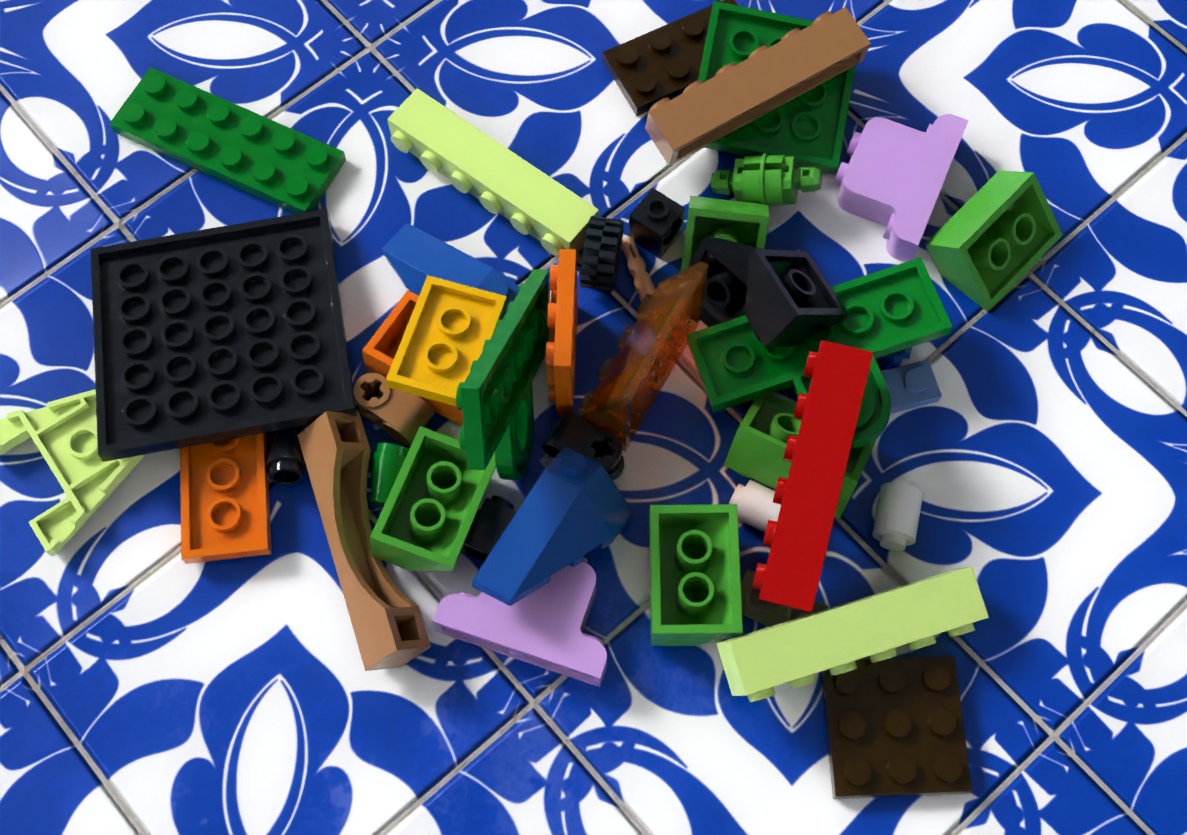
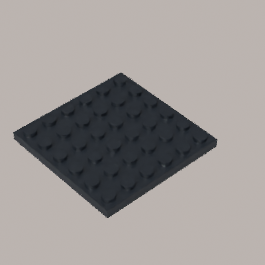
(217, 335)

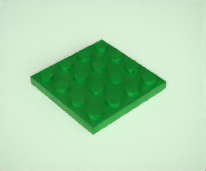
(805, 127)

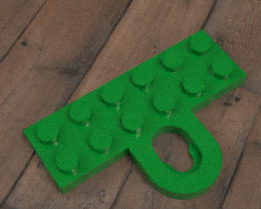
(886, 315)
(499, 386)

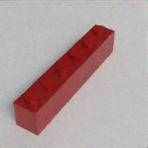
(815, 476)

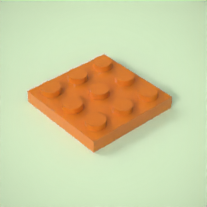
(562, 326)

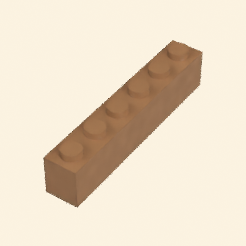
(756, 85)

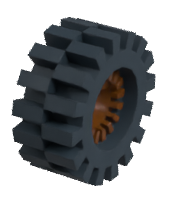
(601, 253)

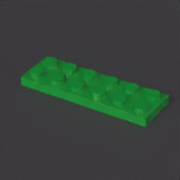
(228, 142)

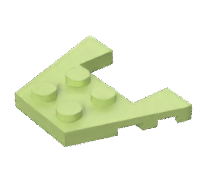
(68, 443)

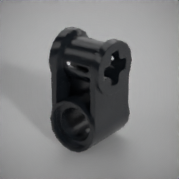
(587, 439)

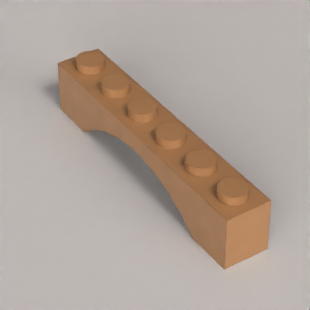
(382, 617)

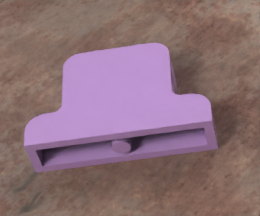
(898, 177)
(537, 629)

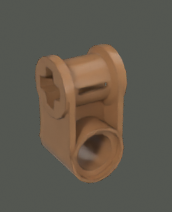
(395, 412)

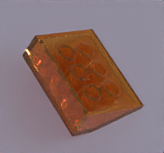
(647, 354)

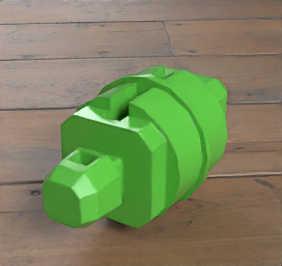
(766, 180)

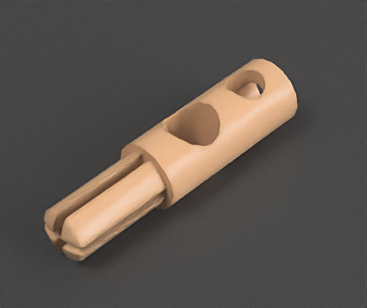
(637, 268)

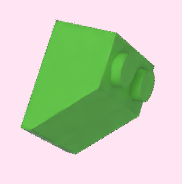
(725, 220)

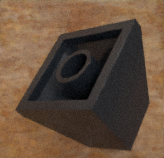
(725, 278)
(788, 298)

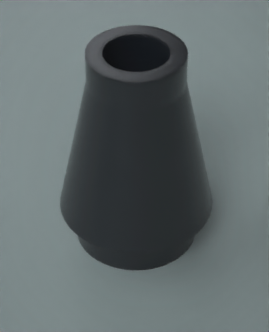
(285, 458)

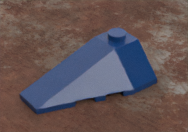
(418, 254)
(558, 523)

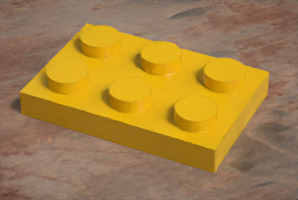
(444, 339)

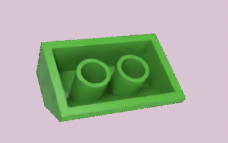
(995, 237)
(762, 441)
(430, 505)
(694, 574)

